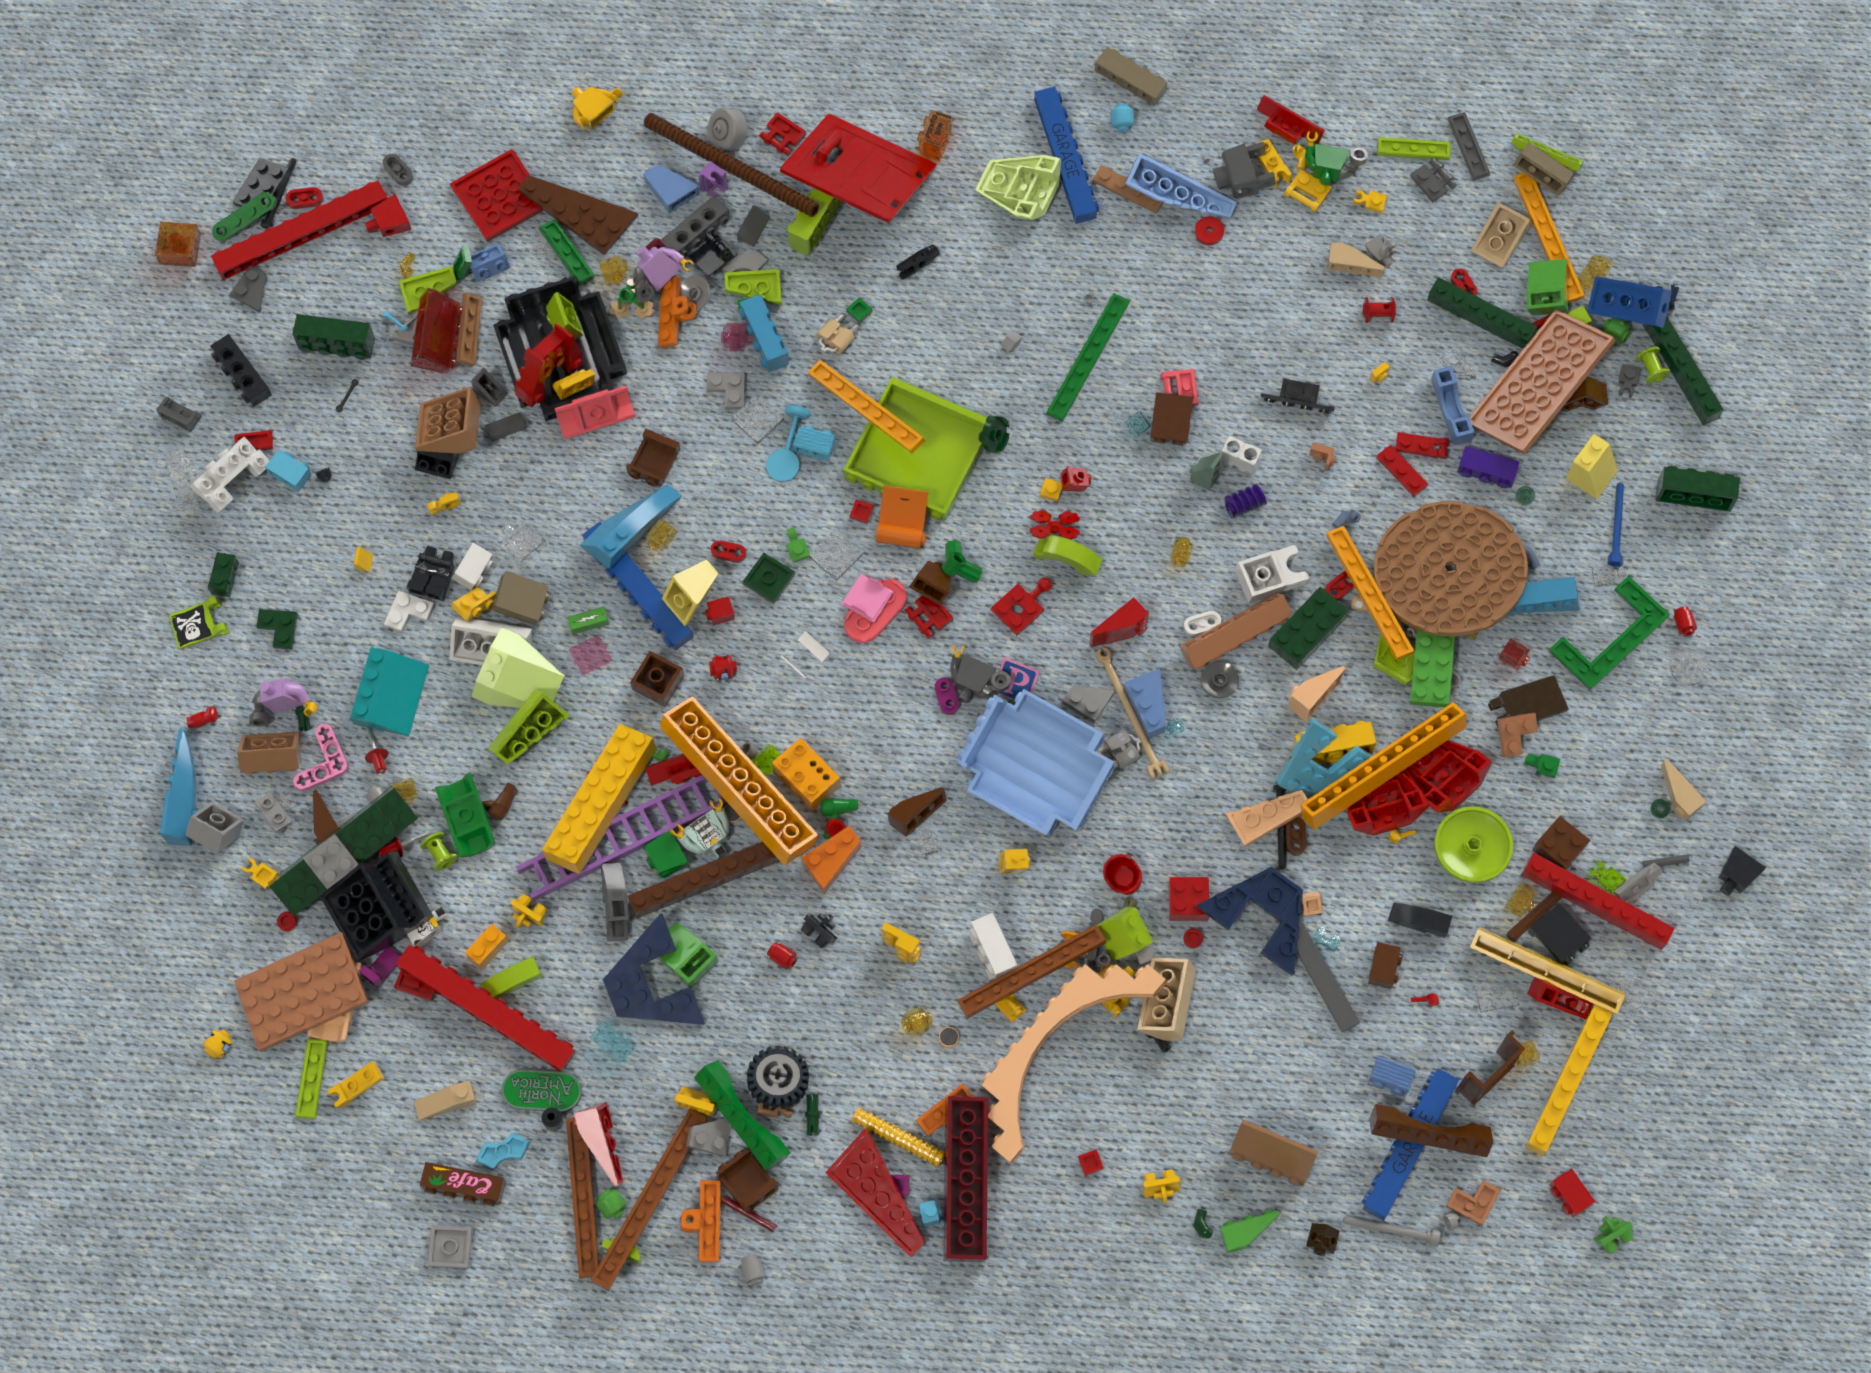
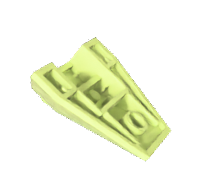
(1021, 184)
(514, 672)

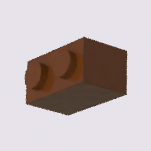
(1384, 965)

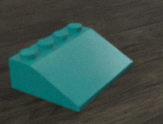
(389, 692)

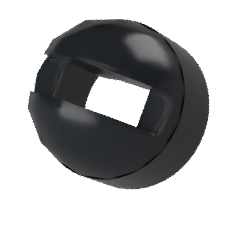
(326, 472)

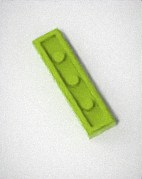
(1413, 148)
(311, 1079)

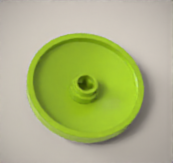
(1473, 844)

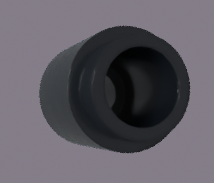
(555, 1124)

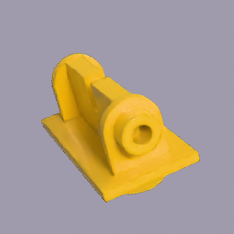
(1011, 1008)

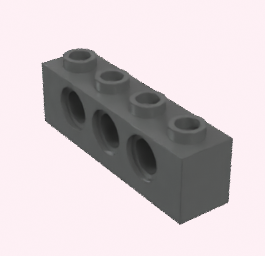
(697, 220)

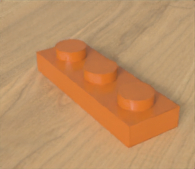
(935, 1115)

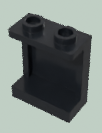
(1560, 934)

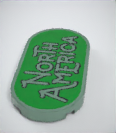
(541, 1090)

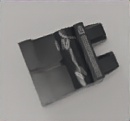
(432, 574)

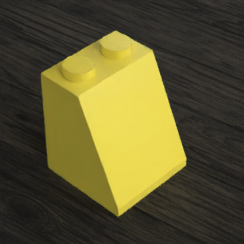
(1593, 467)
(689, 590)

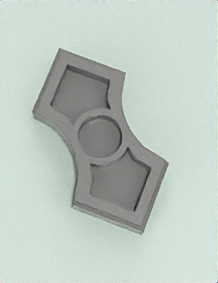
(746, 262)

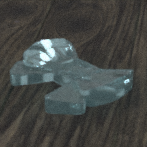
(1319, 938)

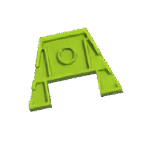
(1385, 662)

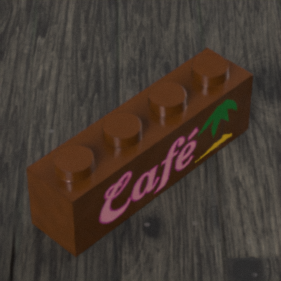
(462, 1183)

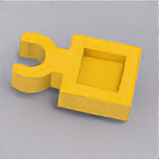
(1374, 201)
(446, 502)
(261, 874)

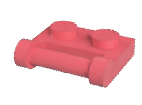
(1184, 381)

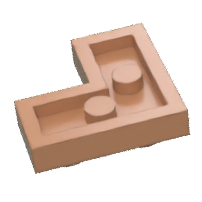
(1511, 730)
(1475, 1207)

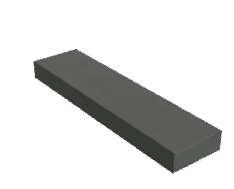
(1468, 146)

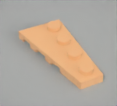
(1259, 820)

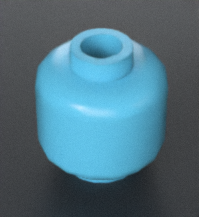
(1122, 117)

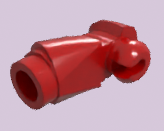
(200, 719)

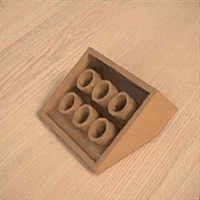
(449, 423)
(1273, 1153)

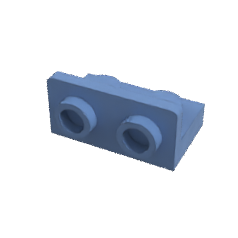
(488, 262)

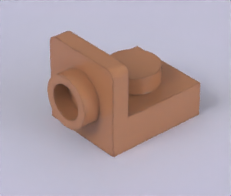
(1321, 452)

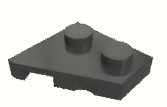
(250, 288)

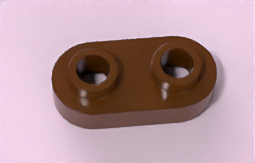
(1296, 837)

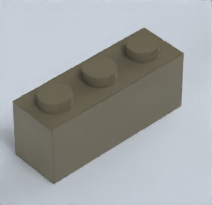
(1543, 169)

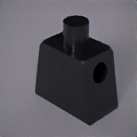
(1739, 871)

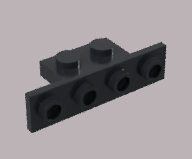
(1298, 393)

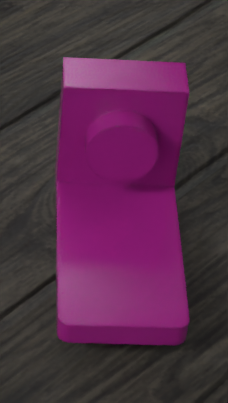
(381, 968)

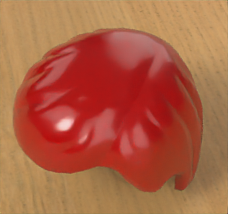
(1122, 874)

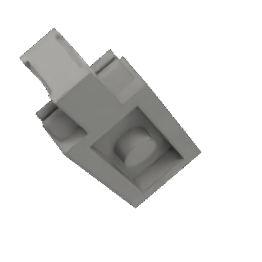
(1638, 883)

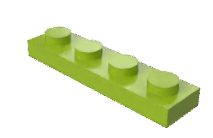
(1570, 162)

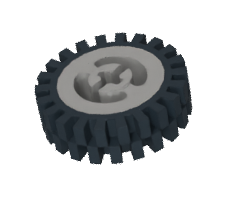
(778, 1061)

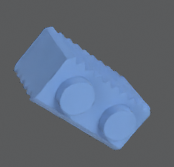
(1391, 1076)

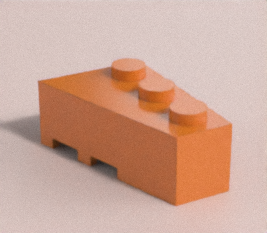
(831, 858)

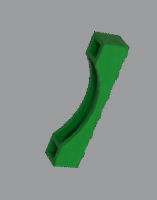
(763, 1144)

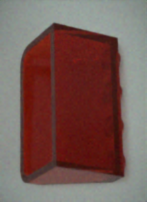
(436, 332)

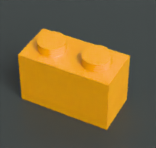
(486, 946)

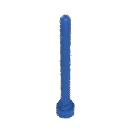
(1615, 558)

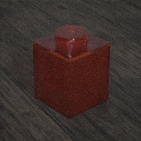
(1515, 654)

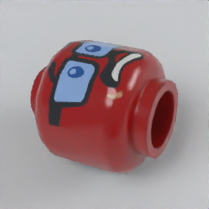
(722, 667)

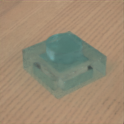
(1137, 424)

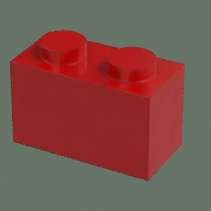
(1571, 1193)

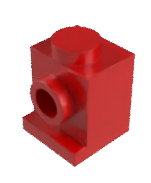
(1075, 479)

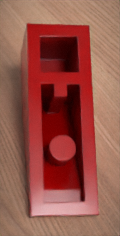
(1559, 998)

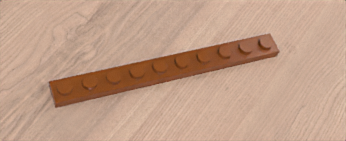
(646, 1203)

